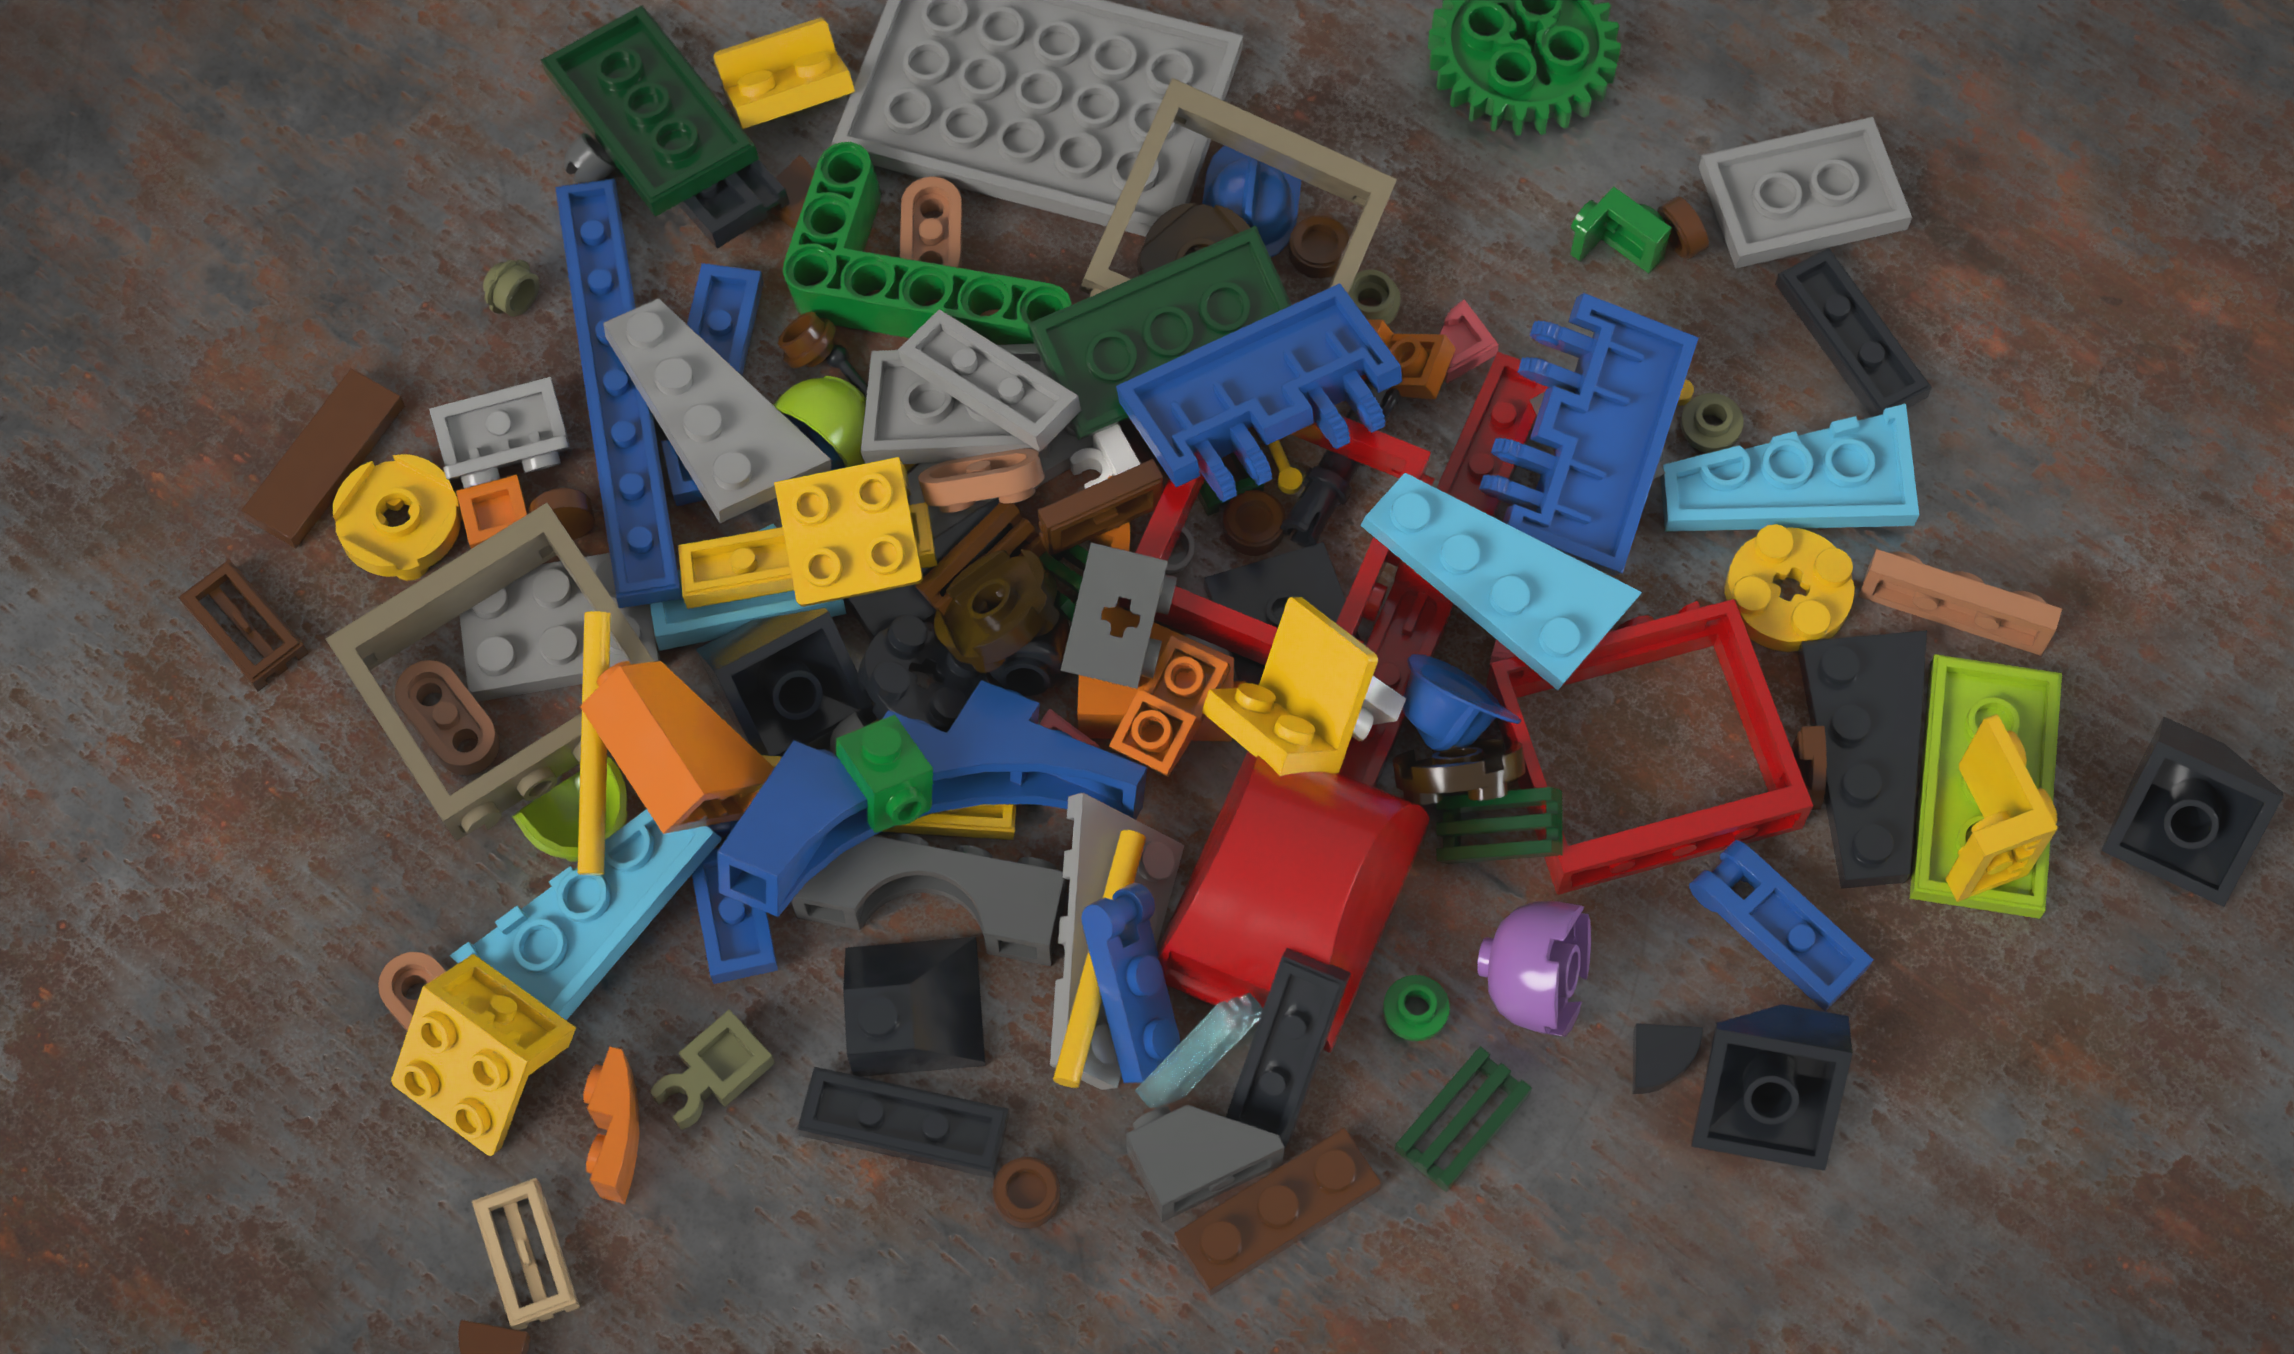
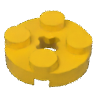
(409, 547)
(1798, 555)

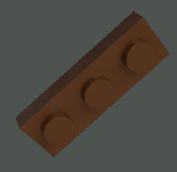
(1277, 1211)

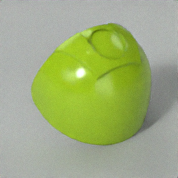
(832, 410)
(553, 819)

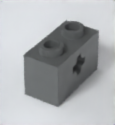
(1106, 577)

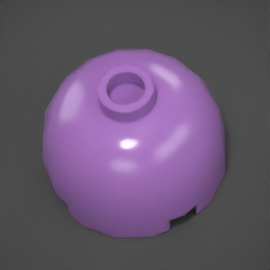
(1537, 965)

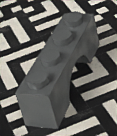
(1011, 901)

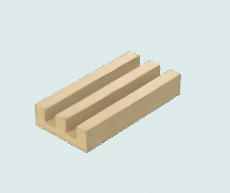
(542, 1306)

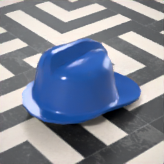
(1256, 193)
(1449, 704)

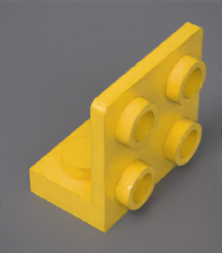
(849, 531)
(1306, 696)
(2015, 813)
(474, 1049)

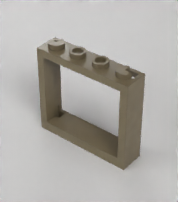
(1260, 141)
(436, 602)

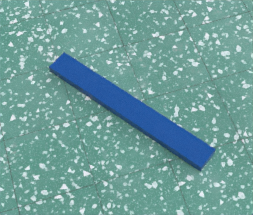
(619, 416)

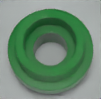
(1413, 1026)

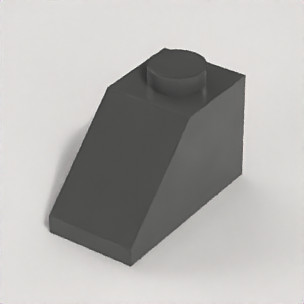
(1197, 1156)

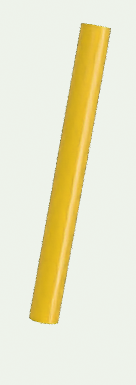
(593, 750)
(1088, 997)

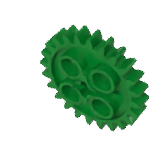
(1478, 63)

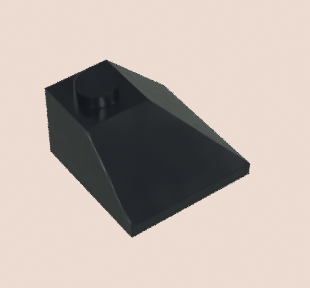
(786, 680)
(2192, 813)
(913, 1007)
(1775, 1085)

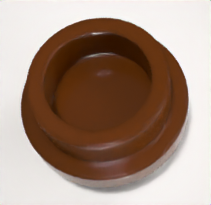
(807, 340)

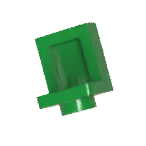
(1624, 225)
(888, 772)

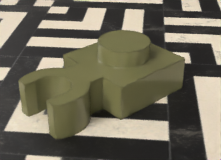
(719, 1063)

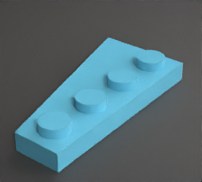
(1508, 582)
(584, 922)

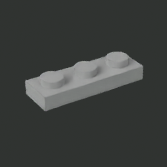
(989, 380)

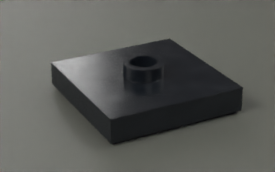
(1265, 587)

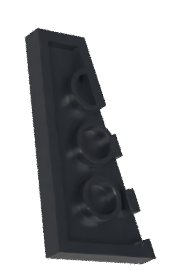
(1871, 711)

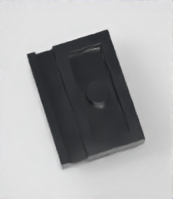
(735, 203)

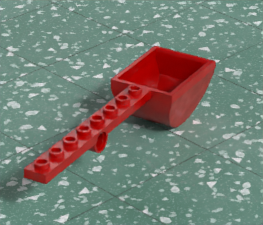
(1323, 853)

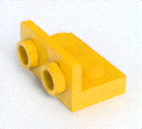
(782, 73)

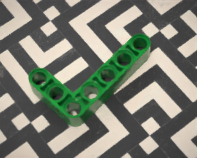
(904, 283)

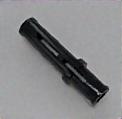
(1328, 484)

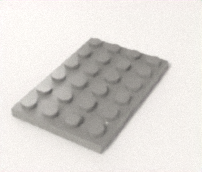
(1036, 100)

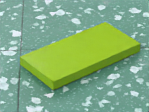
(1957, 702)

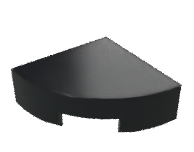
(1662, 1054)

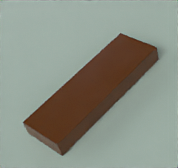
(322, 458)

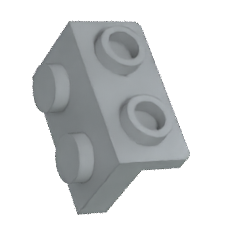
(501, 431)

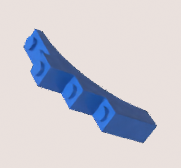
(988, 757)

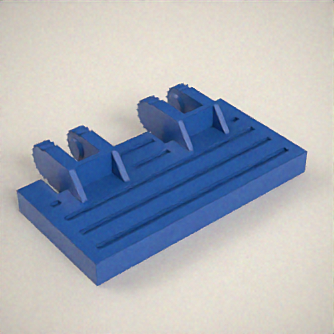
(1262, 377)
(1602, 433)

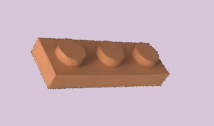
(1960, 601)

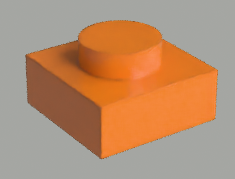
(491, 508)

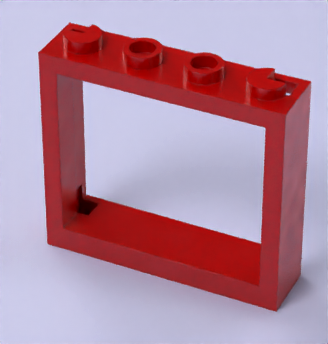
(1246, 634)
(1689, 835)

